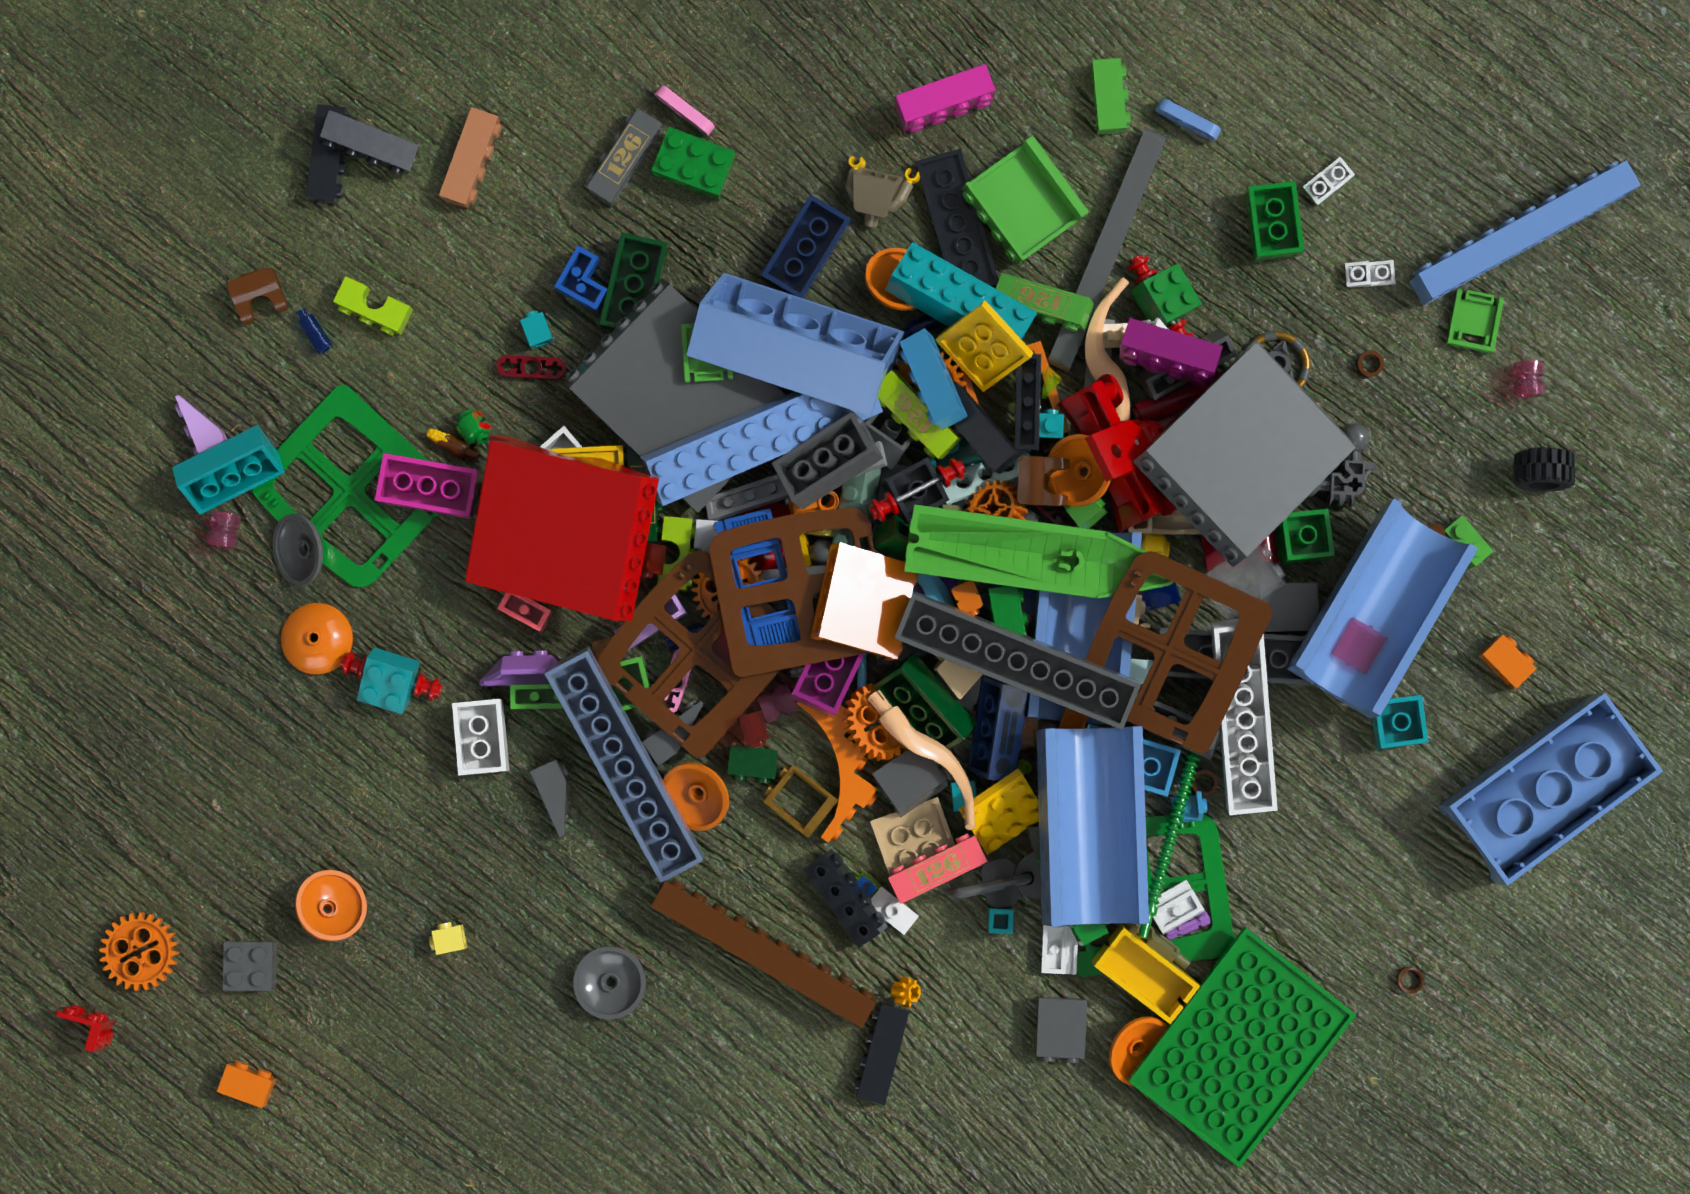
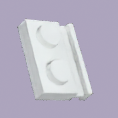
(1177, 907)
(1059, 950)

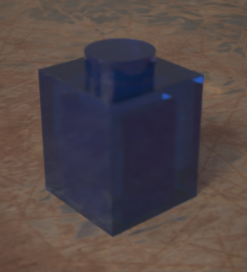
(1161, 597)

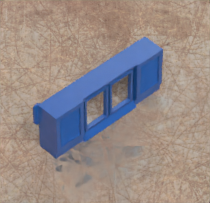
(773, 627)

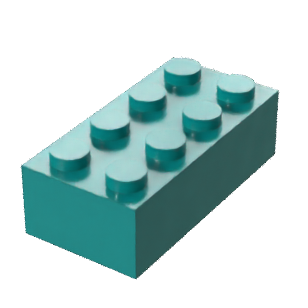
(228, 469)

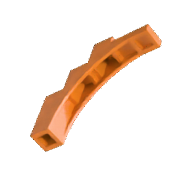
(852, 787)

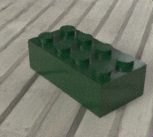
(636, 269)
(925, 701)

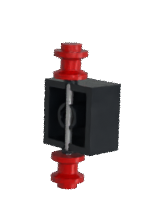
(916, 486)

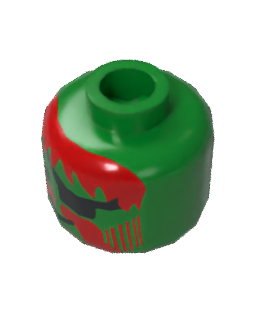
(473, 427)

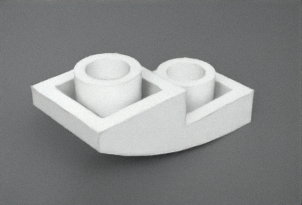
(1329, 180)
(1370, 273)

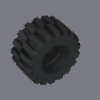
(1544, 469)

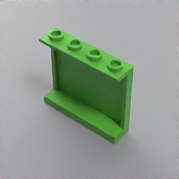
(1024, 201)

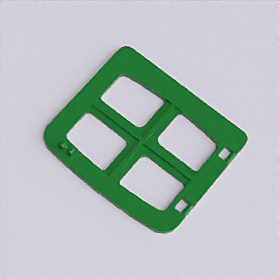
(348, 490)
(1211, 880)

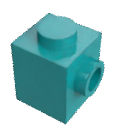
(1051, 425)

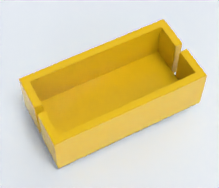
(1145, 973)

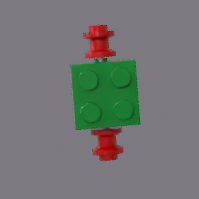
(1164, 294)

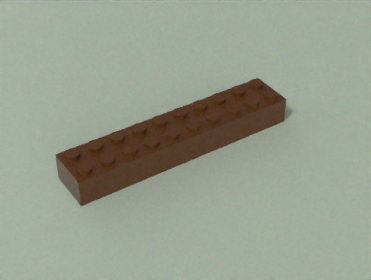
(764, 953)

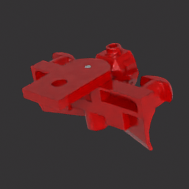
(1115, 448)

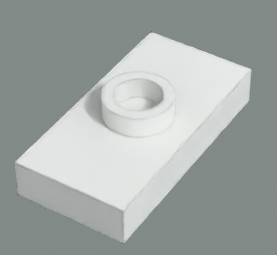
(894, 913)

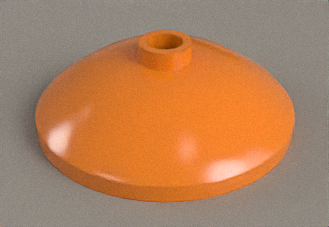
(878, 275)
(1072, 482)
(333, 641)
(698, 809)
(340, 895)
(1139, 1032)

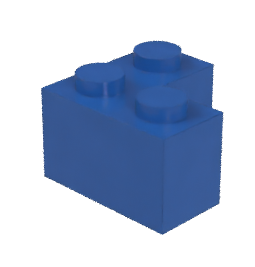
(576, 280)

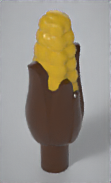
(452, 444)

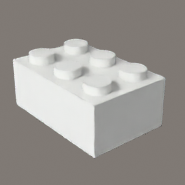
(480, 737)

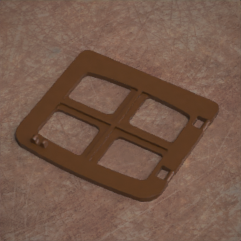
(797, 587)
(694, 650)
(1171, 650)

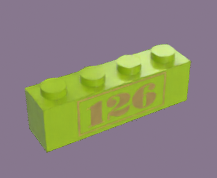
(909, 410)

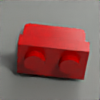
(100, 1032)

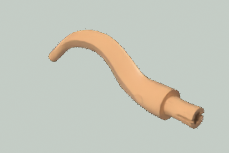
(1095, 354)
(899, 727)

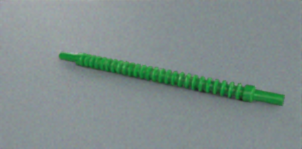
(1170, 836)

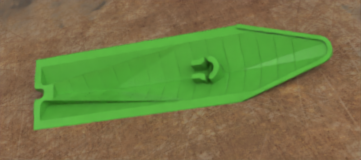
(1019, 553)

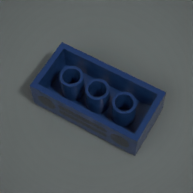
(806, 248)
(998, 729)

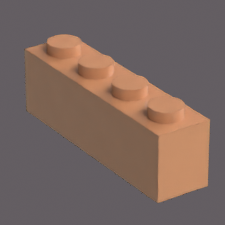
(470, 157)

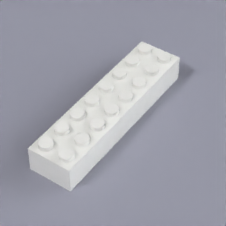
(1246, 733)

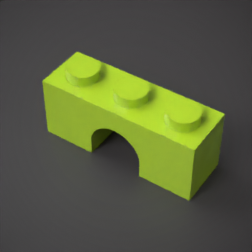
(391, 316)
(680, 532)

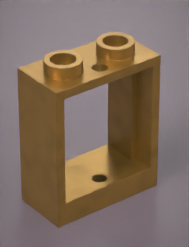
(772, 791)

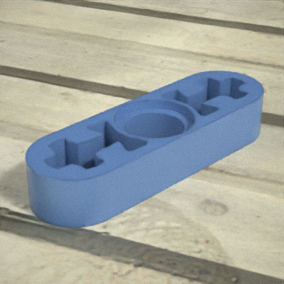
(1187, 119)

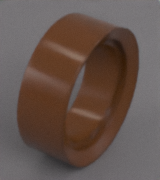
(1359, 364)
(1212, 775)
(1420, 984)

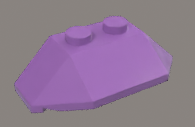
(519, 669)

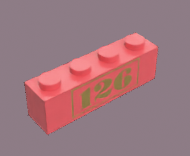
(936, 869)

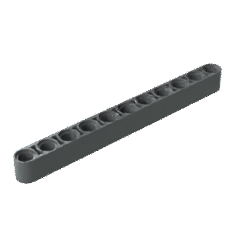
(1110, 240)

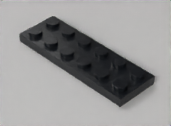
(953, 218)

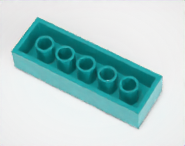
(950, 292)

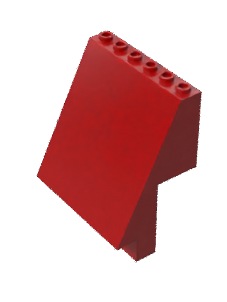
(561, 528)

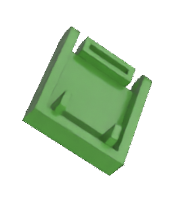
(1474, 317)
(702, 370)

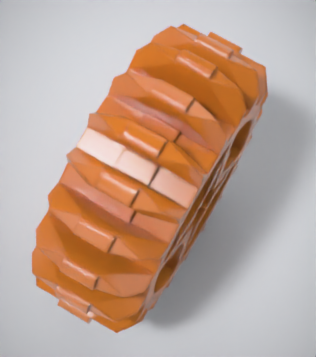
(990, 500)

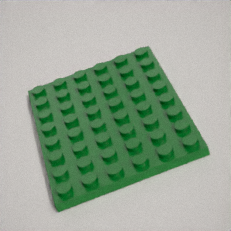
(1241, 1047)

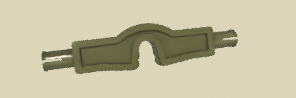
(1161, 944)

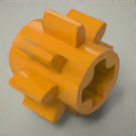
(905, 991)

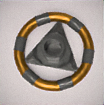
(1281, 354)

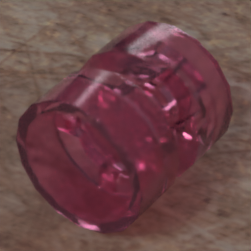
(1528, 379)
(223, 529)
(777, 703)

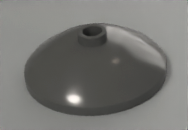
(297, 549)
(595, 993)

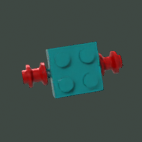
(389, 679)

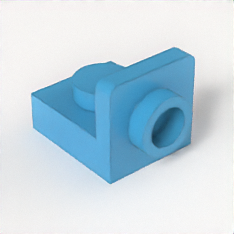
(1195, 807)

